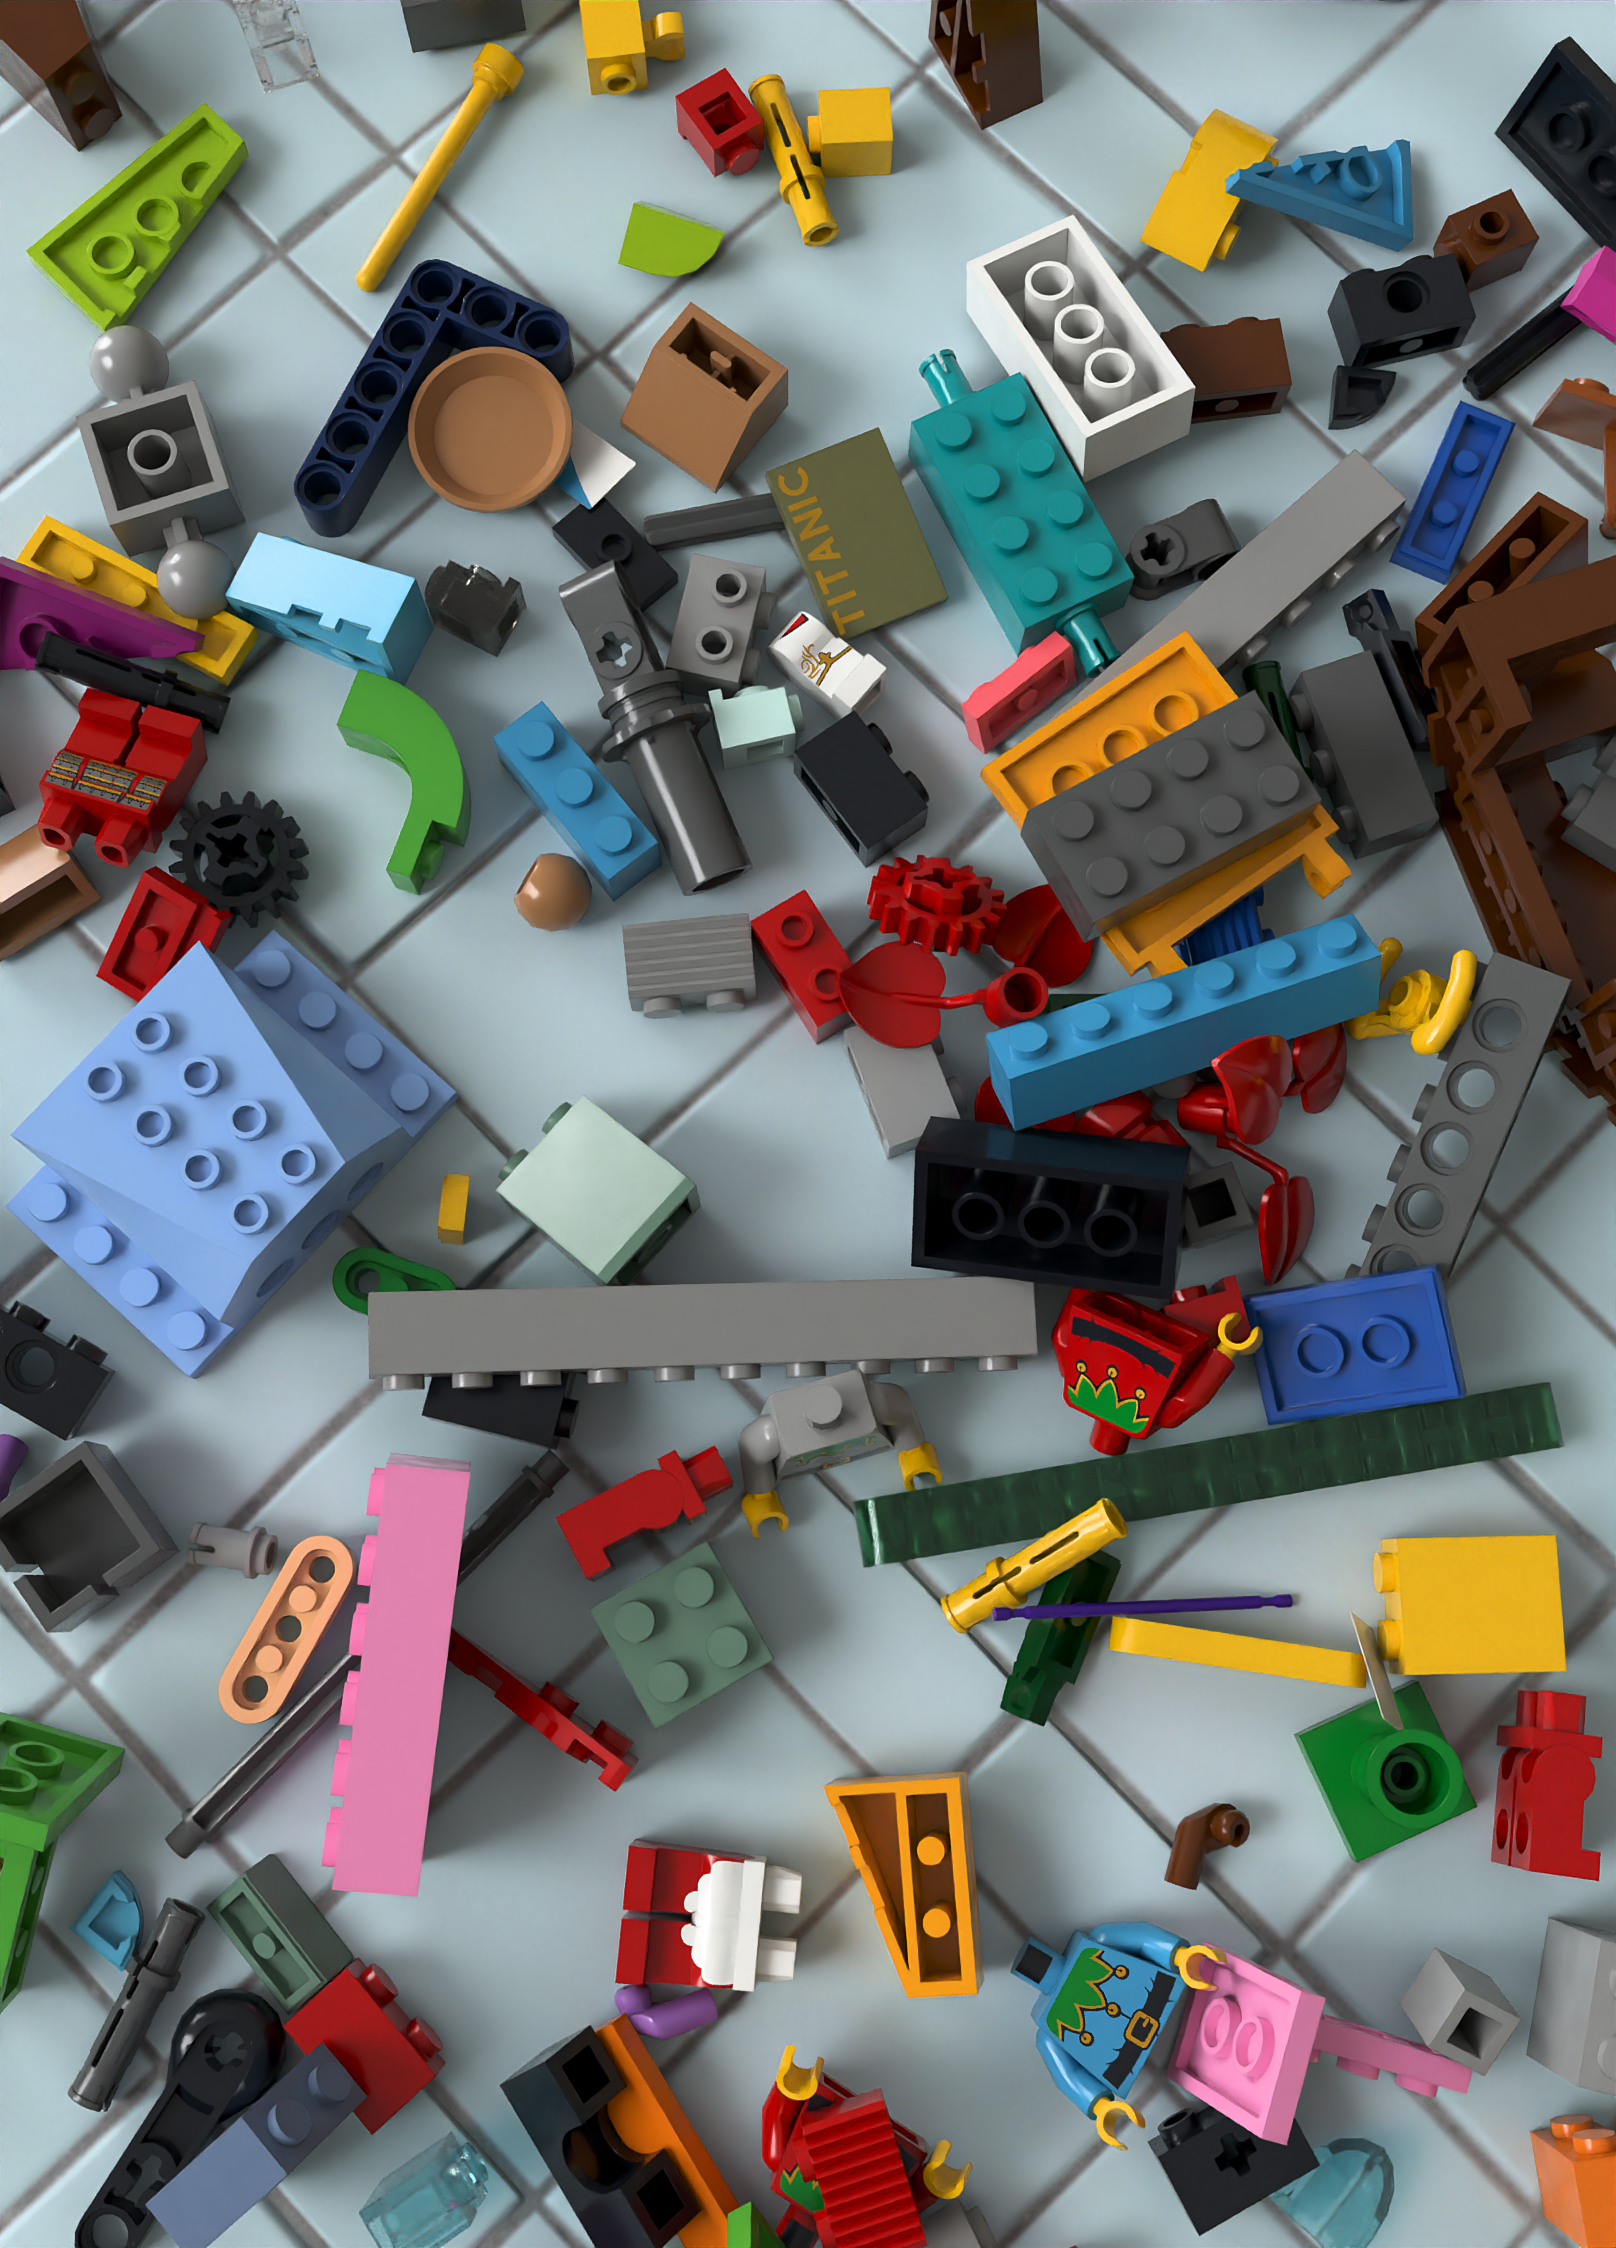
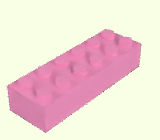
(401, 1677)

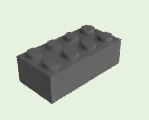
(1169, 816)

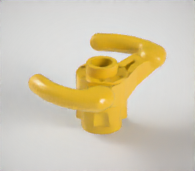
(1419, 1003)

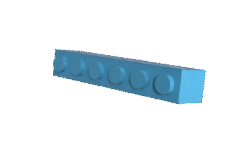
(1183, 1020)

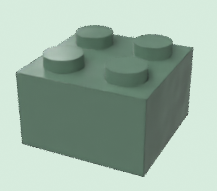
(681, 1634)

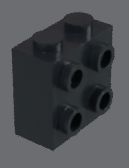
(507, 1410)

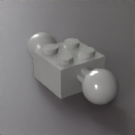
(161, 470)

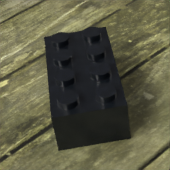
(1050, 1207)

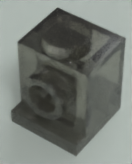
(474, 605)

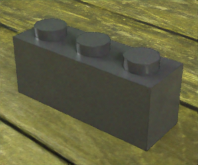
(1361, 755)

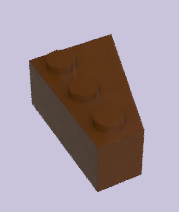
(990, 54)

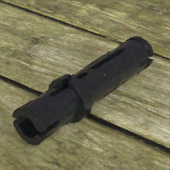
(131, 681)

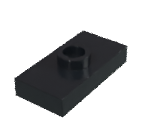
(604, 534)

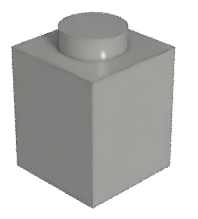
(1460, 2012)

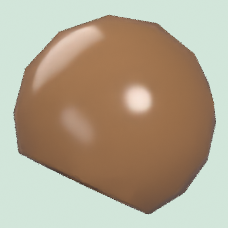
(554, 893)

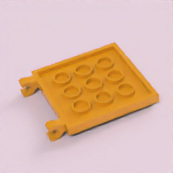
(1119, 720)

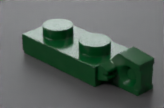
(1057, 1646)

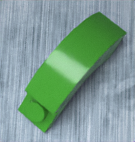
(406, 730)

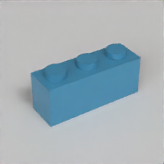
(578, 801)

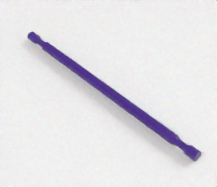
(1141, 1607)

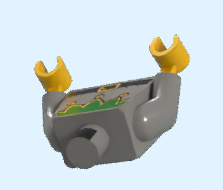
(824, 1428)

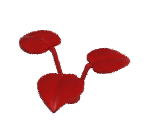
(898, 987)
(1248, 1105)

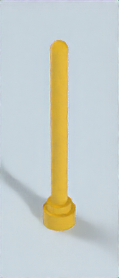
(494, 76)

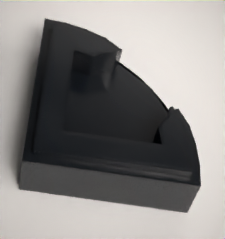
(1357, 395)

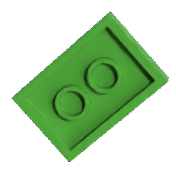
(43, 1788)

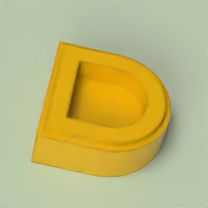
(453, 1208)

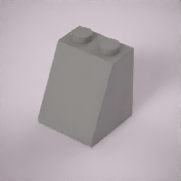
(1576, 2006)

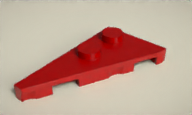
(548, 1711)

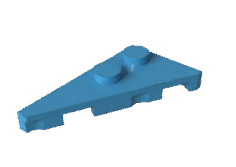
(1346, 192)

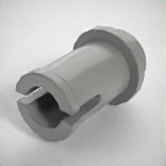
(233, 1549)

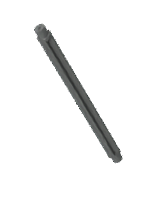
(326, 1694)

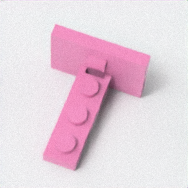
(1258, 2031)

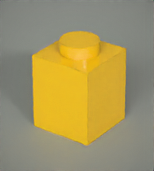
(852, 132)

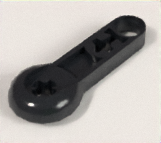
(194, 2101)

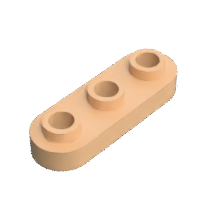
(264, 1648)

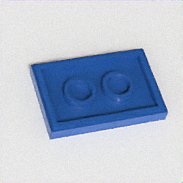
(1355, 1345)

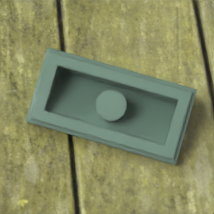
(280, 1932)

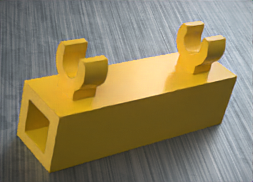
(620, 43)

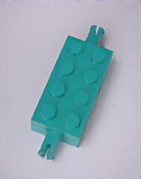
(1019, 513)

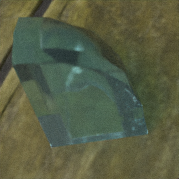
(1343, 2197)

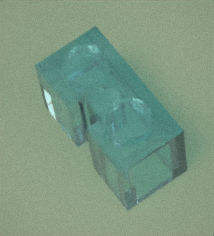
(427, 2197)

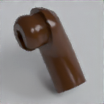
(1201, 1835)

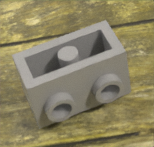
(719, 626)

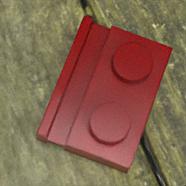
(157, 931)

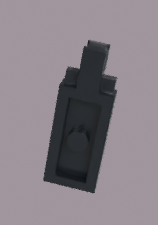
(1398, 660)

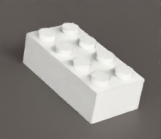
(1081, 347)

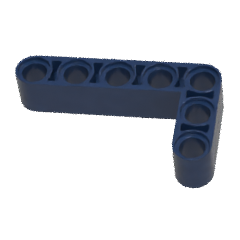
(389, 371)

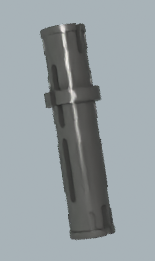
(149, 1979)

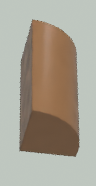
(38, 890)

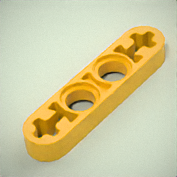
(1238, 1652)

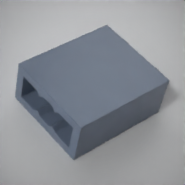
(257, 2150)

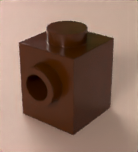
(1488, 240)

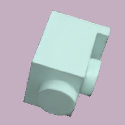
(755, 725)

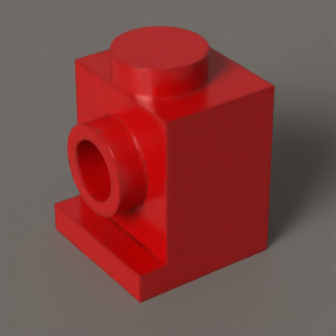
(721, 124)
(1205, 1311)

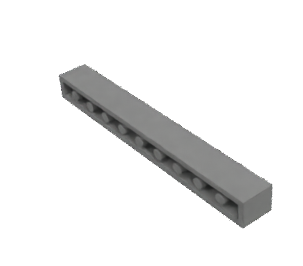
(697, 1328)

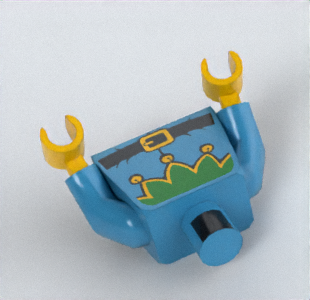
(1106, 2009)

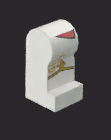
(827, 667)

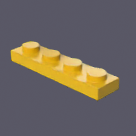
(91, 565)

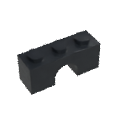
(614, 2191)

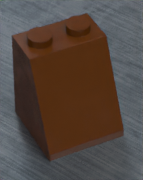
(58, 66)

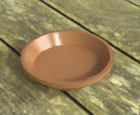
(490, 429)

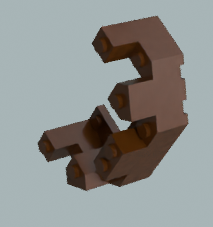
(1512, 695)

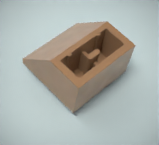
(705, 397)

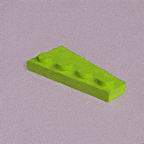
(135, 224)

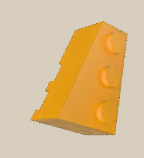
(919, 1870)

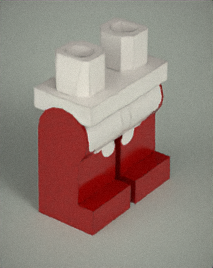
(722, 1936)

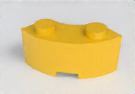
(1194, 212)

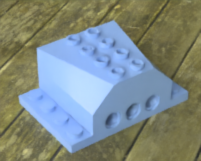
(220, 1142)

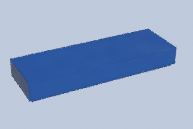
(1452, 492)

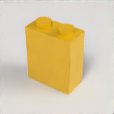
(1470, 1605)

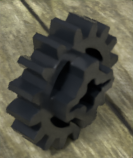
(249, 838)

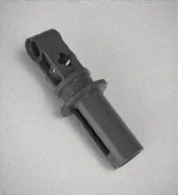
(655, 731)

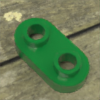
(394, 1272)

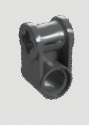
(1180, 550)

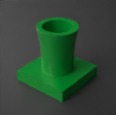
(1353, 1766)

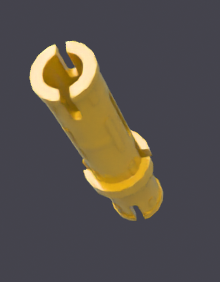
(811, 214)
(1011, 1579)

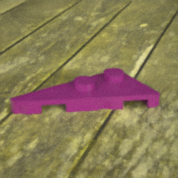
(39, 602)

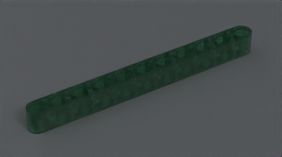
(1209, 1473)

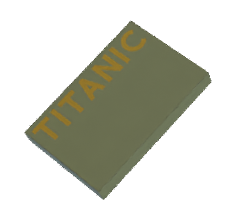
(856, 536)

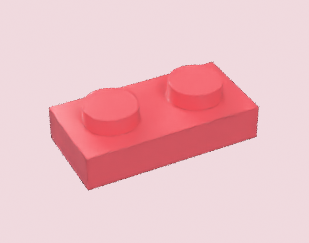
(1019, 692)

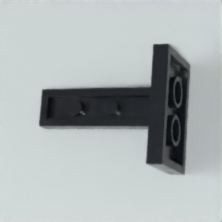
(1568, 137)

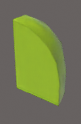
(667, 241)

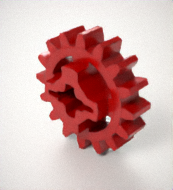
(936, 905)

